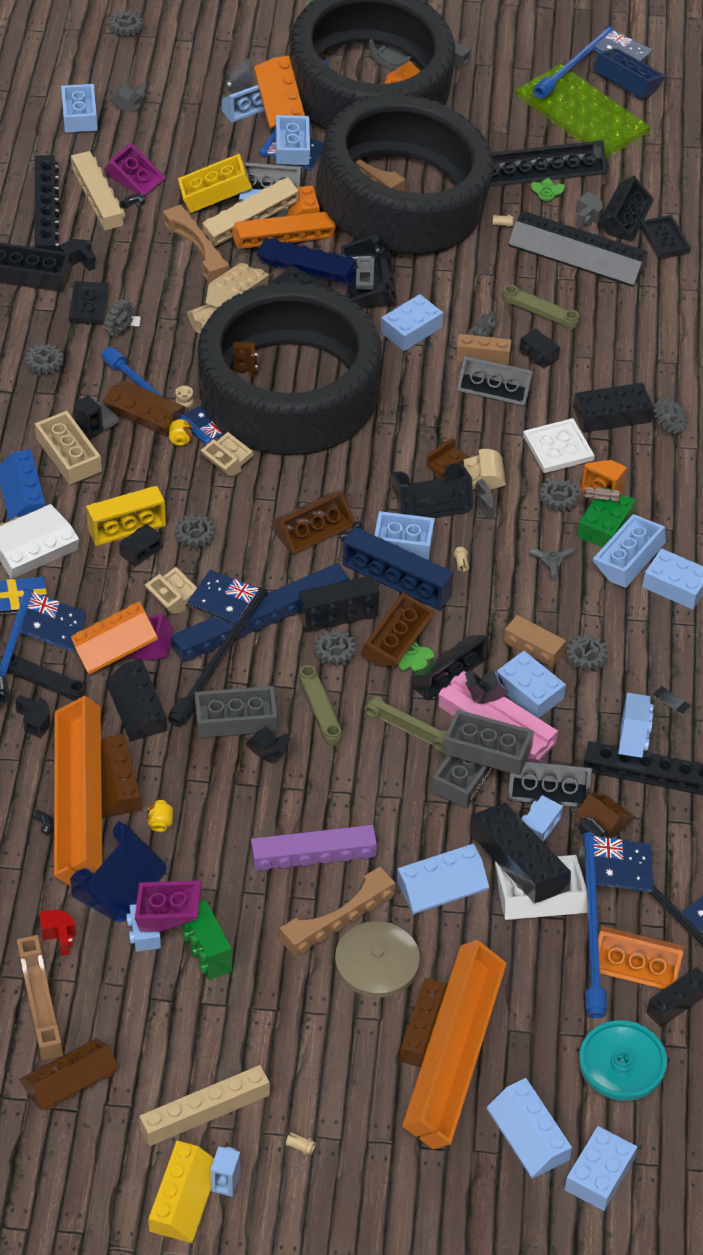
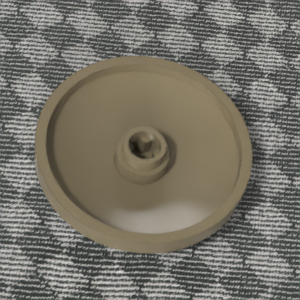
(377, 959)

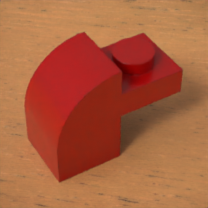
(58, 925)

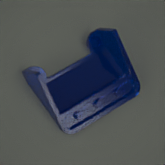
(118, 878)

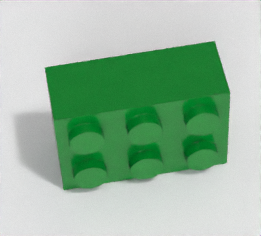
(605, 519)
(208, 943)

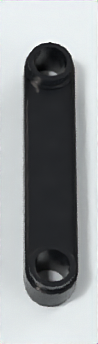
(46, 678)

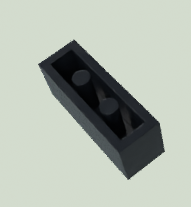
(676, 997)

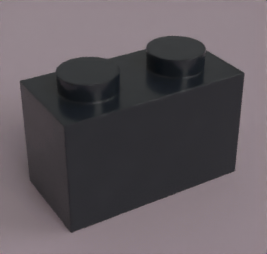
(539, 348)
(88, 417)
(140, 545)

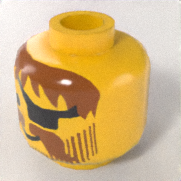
(180, 432)
(160, 816)

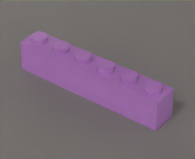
(313, 847)

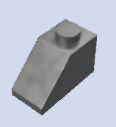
(240, 78)

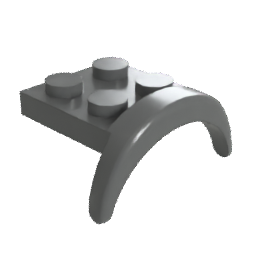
(388, 56)

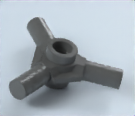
(552, 559)

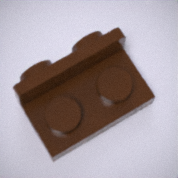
(244, 357)
(443, 456)

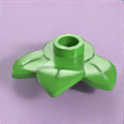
(547, 190)
(415, 658)

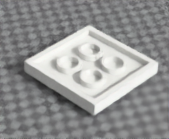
(558, 445)

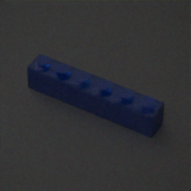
(311, 261)

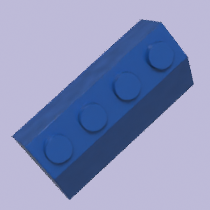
(20, 484)

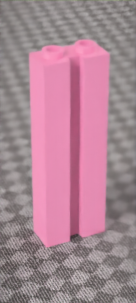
(459, 697)

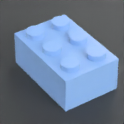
(79, 108)
(292, 140)
(411, 322)
(407, 532)
(675, 578)
(531, 684)
(635, 725)
(600, 1168)

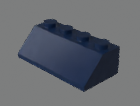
(628, 72)

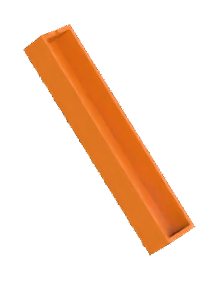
(77, 789)
(454, 1045)

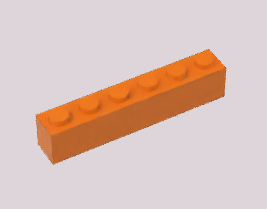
(286, 228)

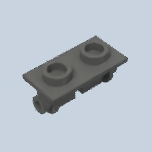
(484, 325)

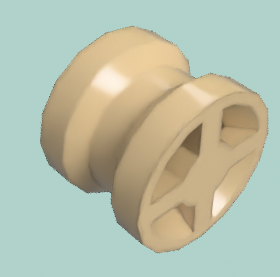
(184, 396)

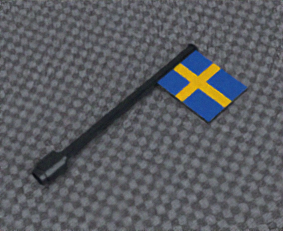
(10, 598)

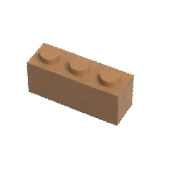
(483, 348)
(534, 640)

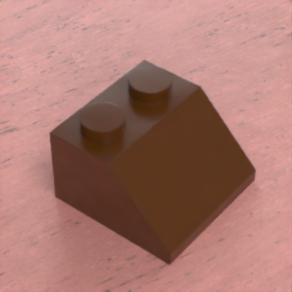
(606, 812)

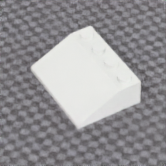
(35, 541)
(518, 905)

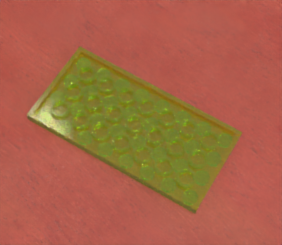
(585, 111)

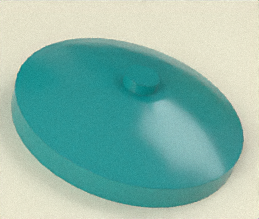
(622, 1060)

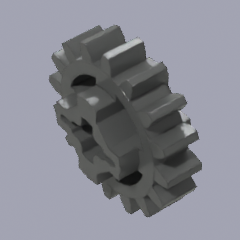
(125, 23)
(119, 318)
(44, 359)
(670, 415)
(559, 494)
(194, 531)
(334, 648)
(586, 653)

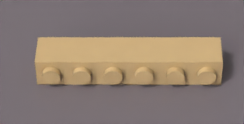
(97, 190)
(256, 206)
(204, 1105)

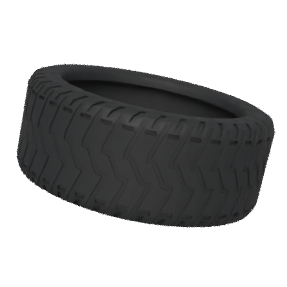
(400, 24)
(416, 130)
(297, 420)

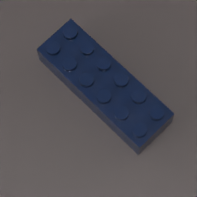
(398, 568)

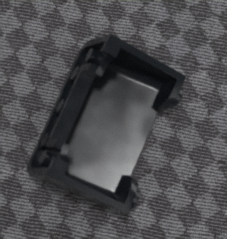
(384, 282)
(435, 497)

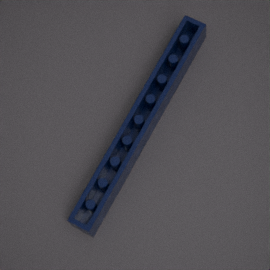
(274, 607)

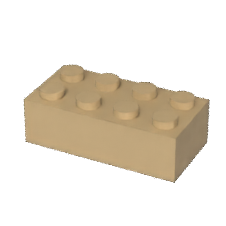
(234, 282)
(68, 447)

